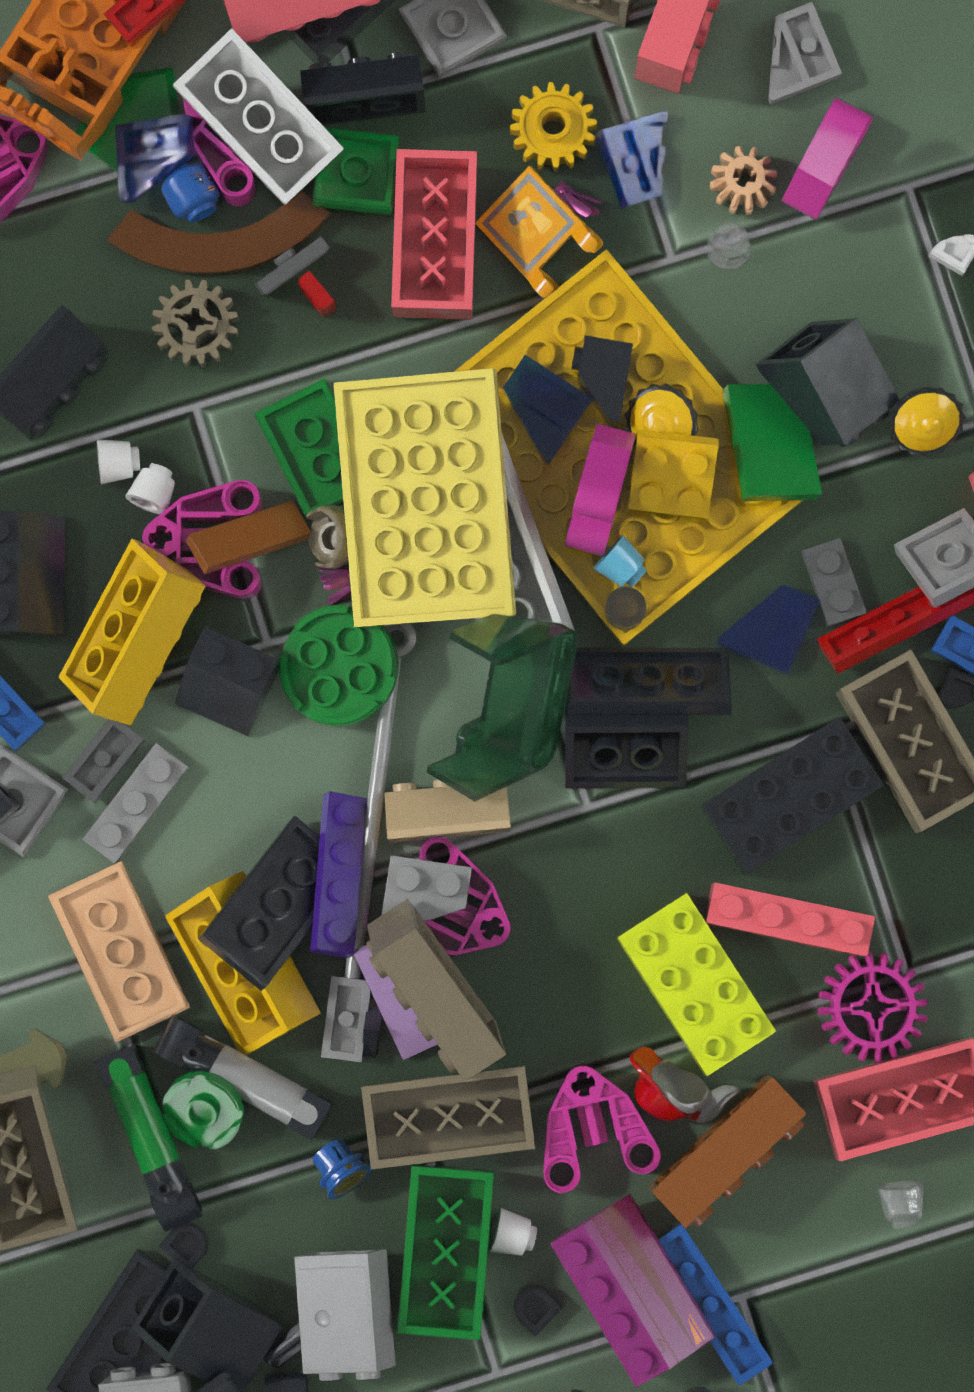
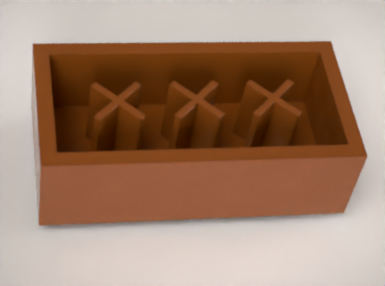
(727, 1151)

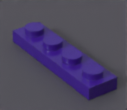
(338, 875)

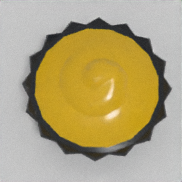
(661, 411)
(926, 421)

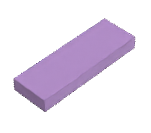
(398, 1020)

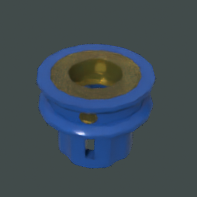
(340, 1169)

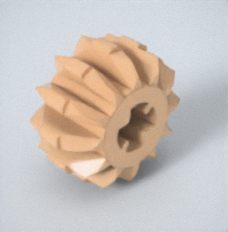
(756, 187)

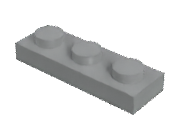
(135, 803)

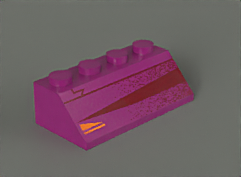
(632, 1290)

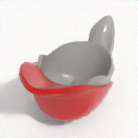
(676, 1093)

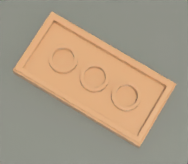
(119, 951)

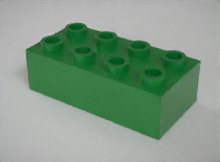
(445, 1251)

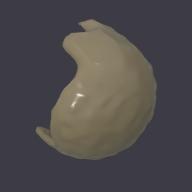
(328, 536)

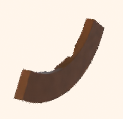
(224, 251)

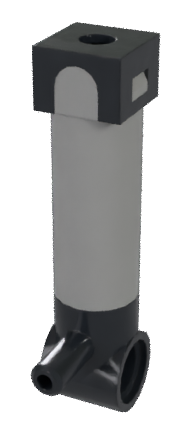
(257, 1084)

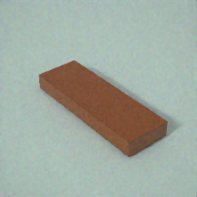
(248, 537)

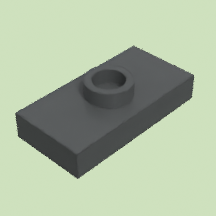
(290, 264)

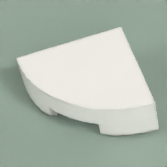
(955, 252)

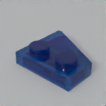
(151, 152)
(772, 629)

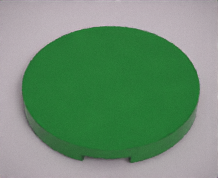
(337, 669)

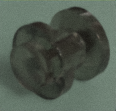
(625, 608)

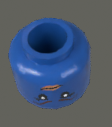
(191, 192)

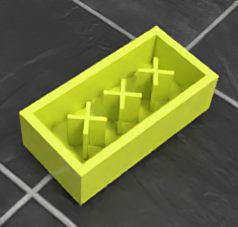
(696, 984)

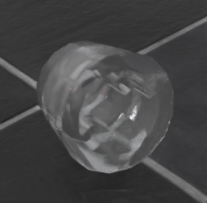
(729, 246)
(902, 1202)

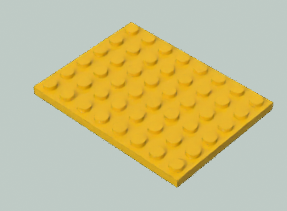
(676, 548)

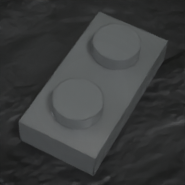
(833, 582)
(103, 759)

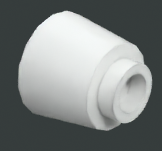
(117, 460)
(152, 489)
(511, 1233)

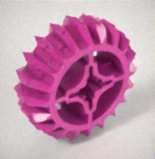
(875, 1025)

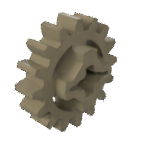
(212, 326)

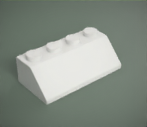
(257, 116)

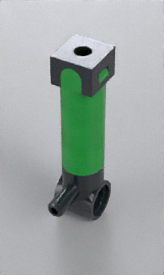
(150, 1140)

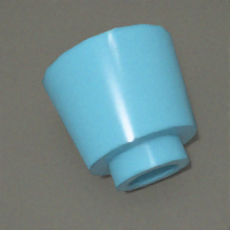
(622, 563)

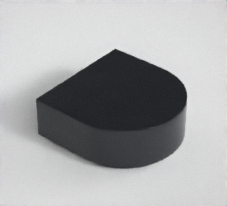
(186, 1243)
(536, 1307)

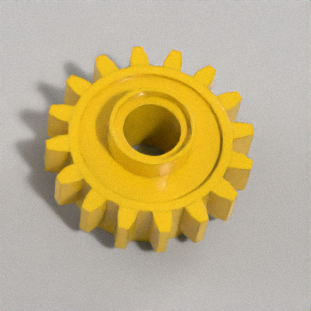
(559, 107)

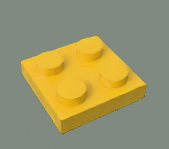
(673, 473)

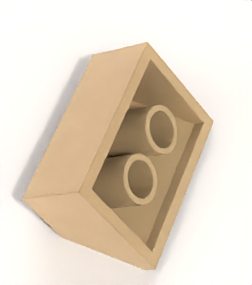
(442, 812)

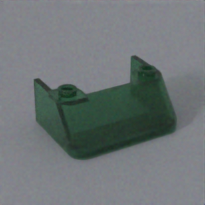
(520, 705)

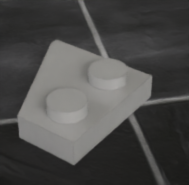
(800, 54)
(429, 885)

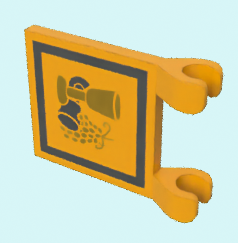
(532, 225)

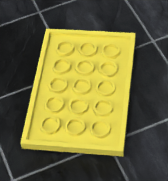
(425, 498)

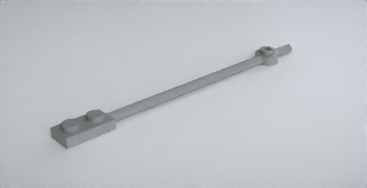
(348, 994)

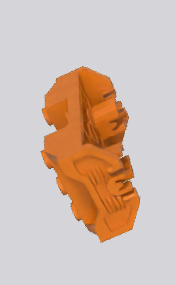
(73, 61)

